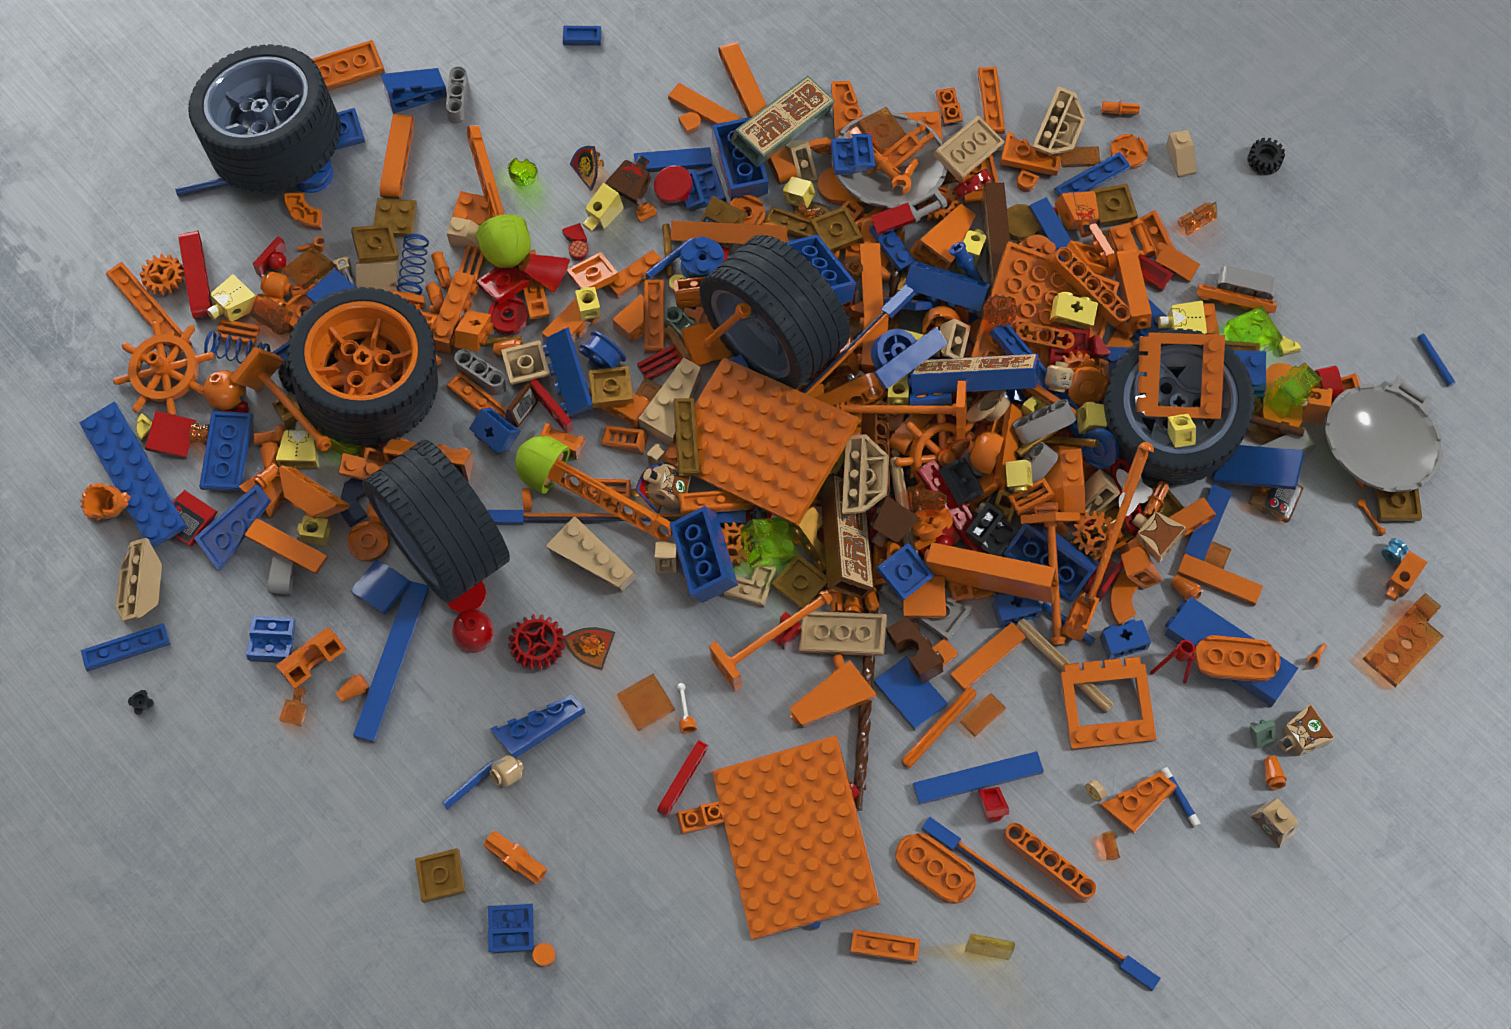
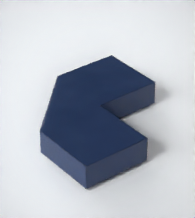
(351, 493)

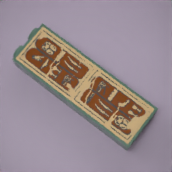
(782, 121)

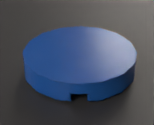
(1106, 453)

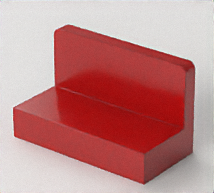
(1112, 571)

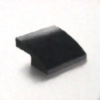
(991, 531)

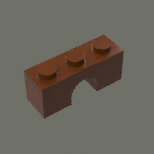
(907, 635)

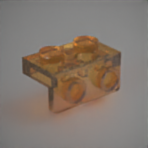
(271, 314)

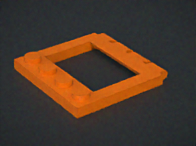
(1211, 375)
(1107, 733)

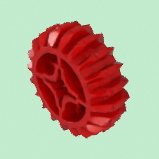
(523, 633)

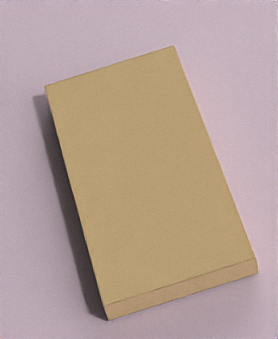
(968, 148)
(843, 633)

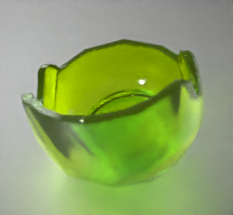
(522, 172)

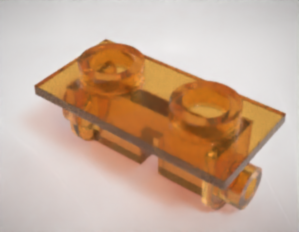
(1202, 215)

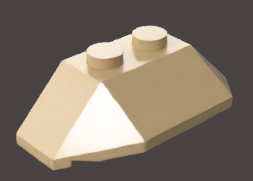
(1061, 124)
(864, 474)
(138, 581)

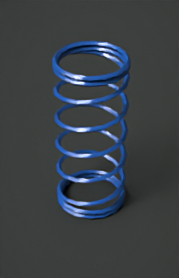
(411, 283)
(214, 346)

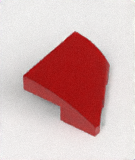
(545, 269)

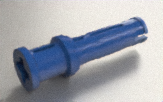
(965, 260)

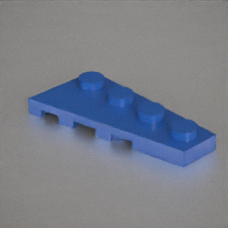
(527, 732)

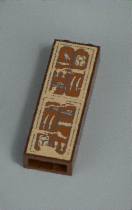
(994, 226)
(845, 543)

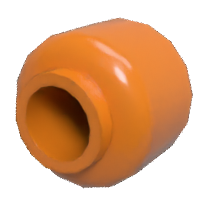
(275, 285)

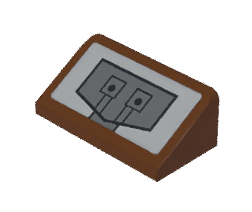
(521, 406)

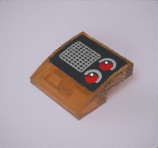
(1276, 501)

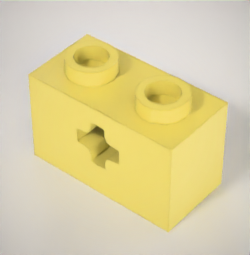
(1064, 314)

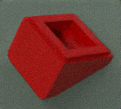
(1097, 348)

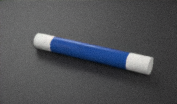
(1182, 799)

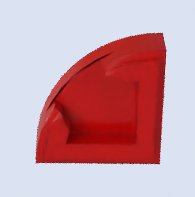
(574, 233)

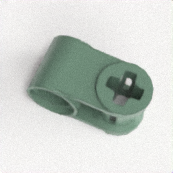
(681, 322)

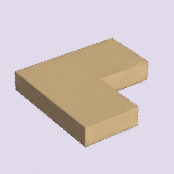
(754, 590)

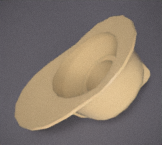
(989, 407)

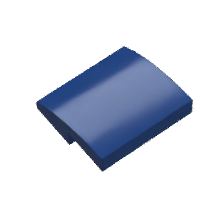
(852, 154)
(705, 185)
(380, 586)
(270, 638)
(510, 927)

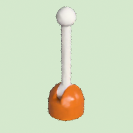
(687, 723)

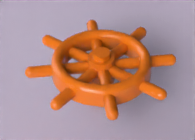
(163, 368)
(941, 454)

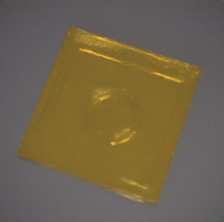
(989, 946)

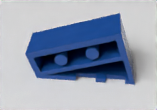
(413, 88)

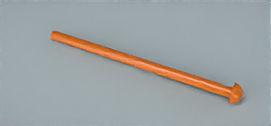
(1129, 487)

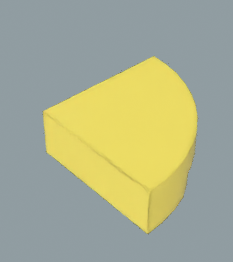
(1288, 347)
(143, 427)

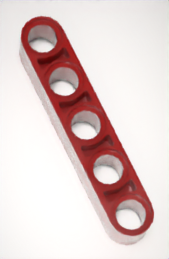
(195, 273)

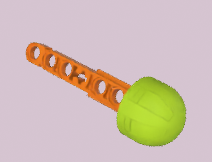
(503, 237)
(543, 463)

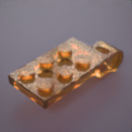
(1410, 627)

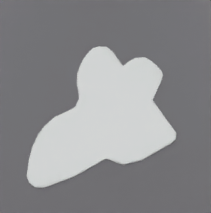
(1140, 495)

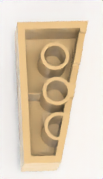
(659, 415)
(585, 550)

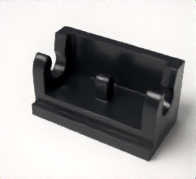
(961, 481)

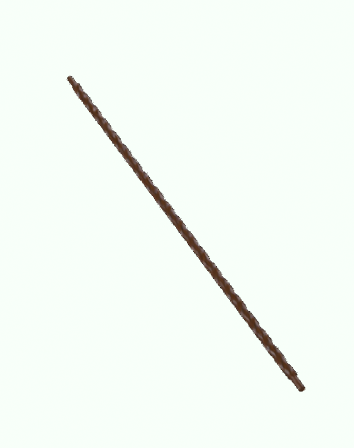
(864, 720)

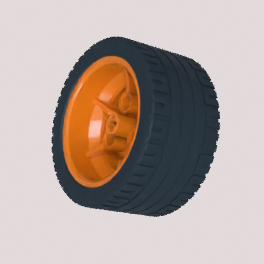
(380, 320)

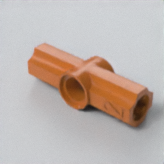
(515, 857)

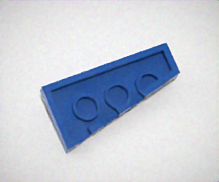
(228, 530)

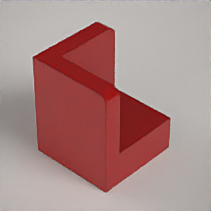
(788, 635)

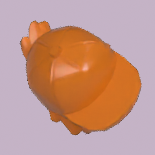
(103, 501)

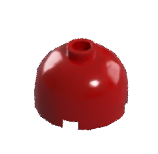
(472, 631)

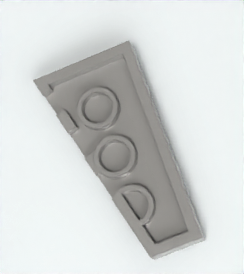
(944, 627)

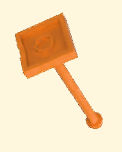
(705, 342)
(257, 372)
(958, 409)
(1050, 521)
(727, 664)

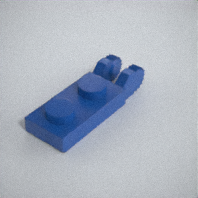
(893, 249)

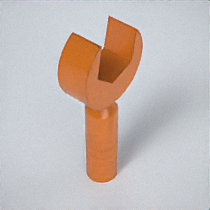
(905, 178)

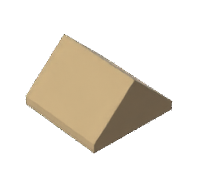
(378, 275)
(525, 362)

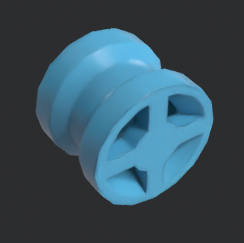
(1394, 551)

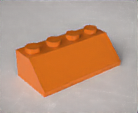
(460, 457)

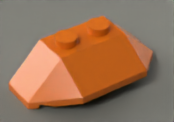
(1067, 479)
(309, 495)

